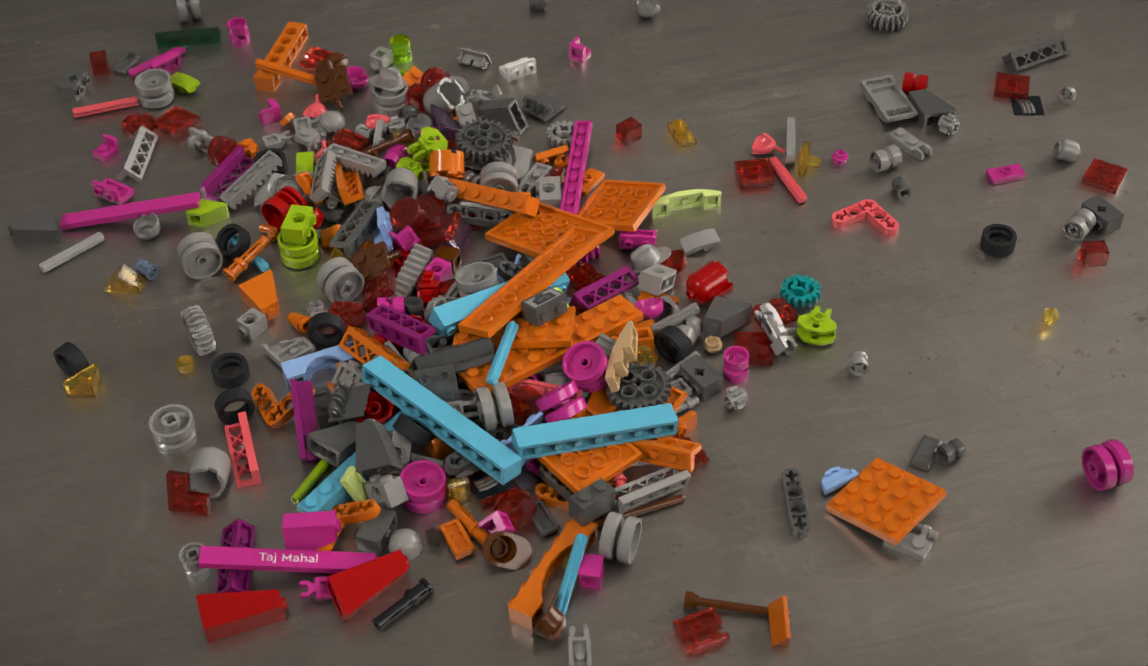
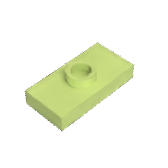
(353, 484)

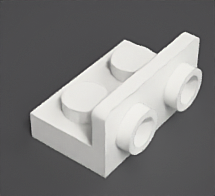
(518, 68)

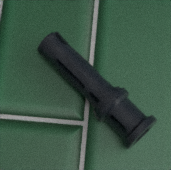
(410, 599)

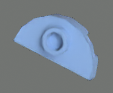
(837, 478)

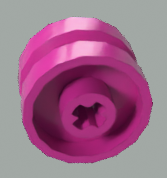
(586, 365)
(559, 400)
(1107, 465)
(424, 486)

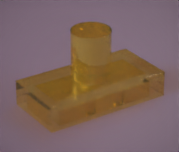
(806, 160)

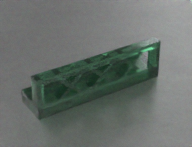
(188, 38)

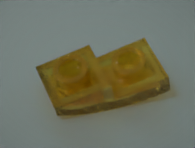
(680, 132)

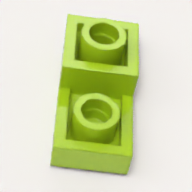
(184, 82)
(305, 161)

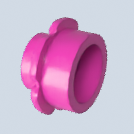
(840, 157)

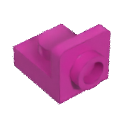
(107, 149)

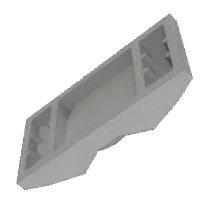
(888, 99)
(517, 156)
(274, 184)

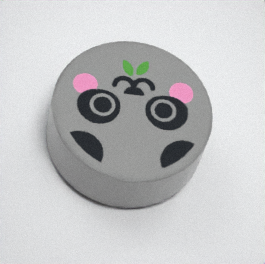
(1067, 94)

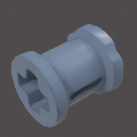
(147, 268)

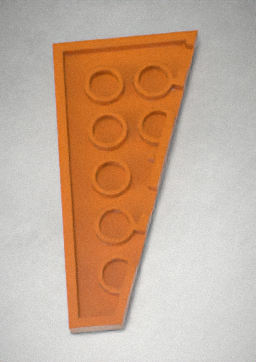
(549, 335)

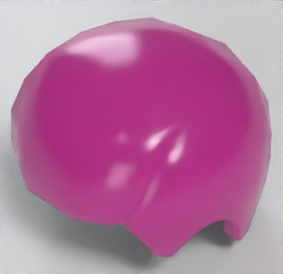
(357, 77)
(650, 307)

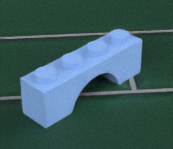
(306, 366)

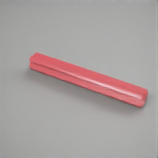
(105, 107)
(788, 180)

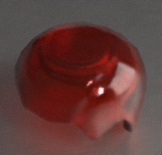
(676, 261)

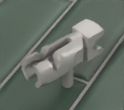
(775, 330)

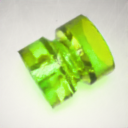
(401, 49)

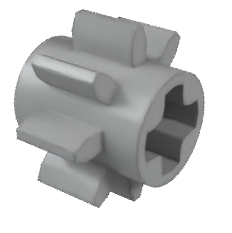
(396, 123)
(948, 124)
(735, 397)

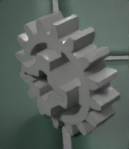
(560, 134)

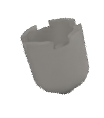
(445, 95)
(399, 184)
(209, 471)

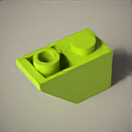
(207, 213)

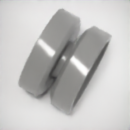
(185, 6)
(154, 88)
(389, 102)
(499, 176)
(199, 255)
(476, 278)
(340, 280)
(494, 406)
(173, 429)
(620, 537)

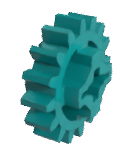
(800, 290)

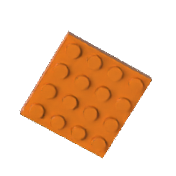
(622, 203)
(586, 466)
(886, 501)

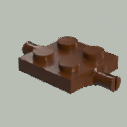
(333, 85)
(374, 260)

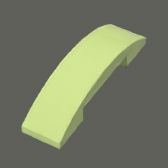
(686, 199)

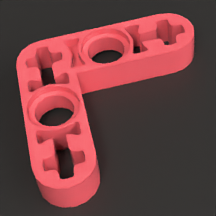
(866, 209)

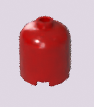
(707, 283)

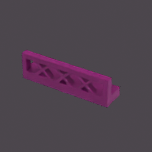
(223, 174)
(607, 286)
(396, 331)
(304, 416)
(241, 536)

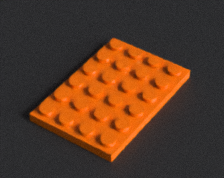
(535, 234)

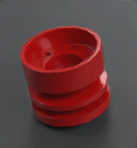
(277, 206)

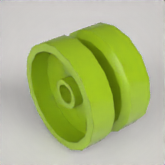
(300, 255)

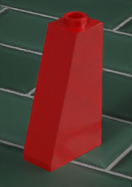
(364, 583)
(239, 611)

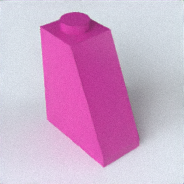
(310, 529)

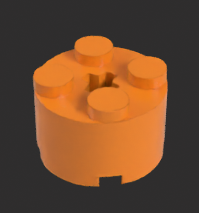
(447, 164)

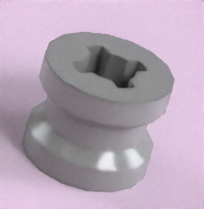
(858, 363)

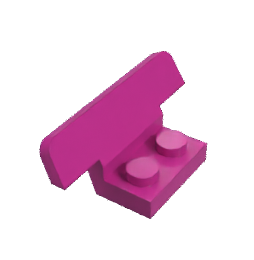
(167, 61)

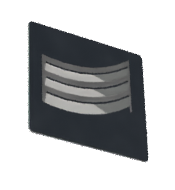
(1028, 107)
(490, 488)

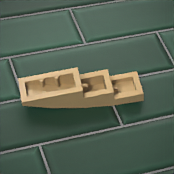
(622, 353)

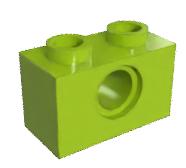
(298, 224)

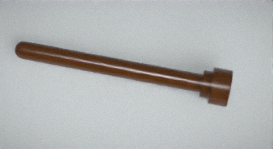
(405, 137)
(644, 509)
(692, 601)

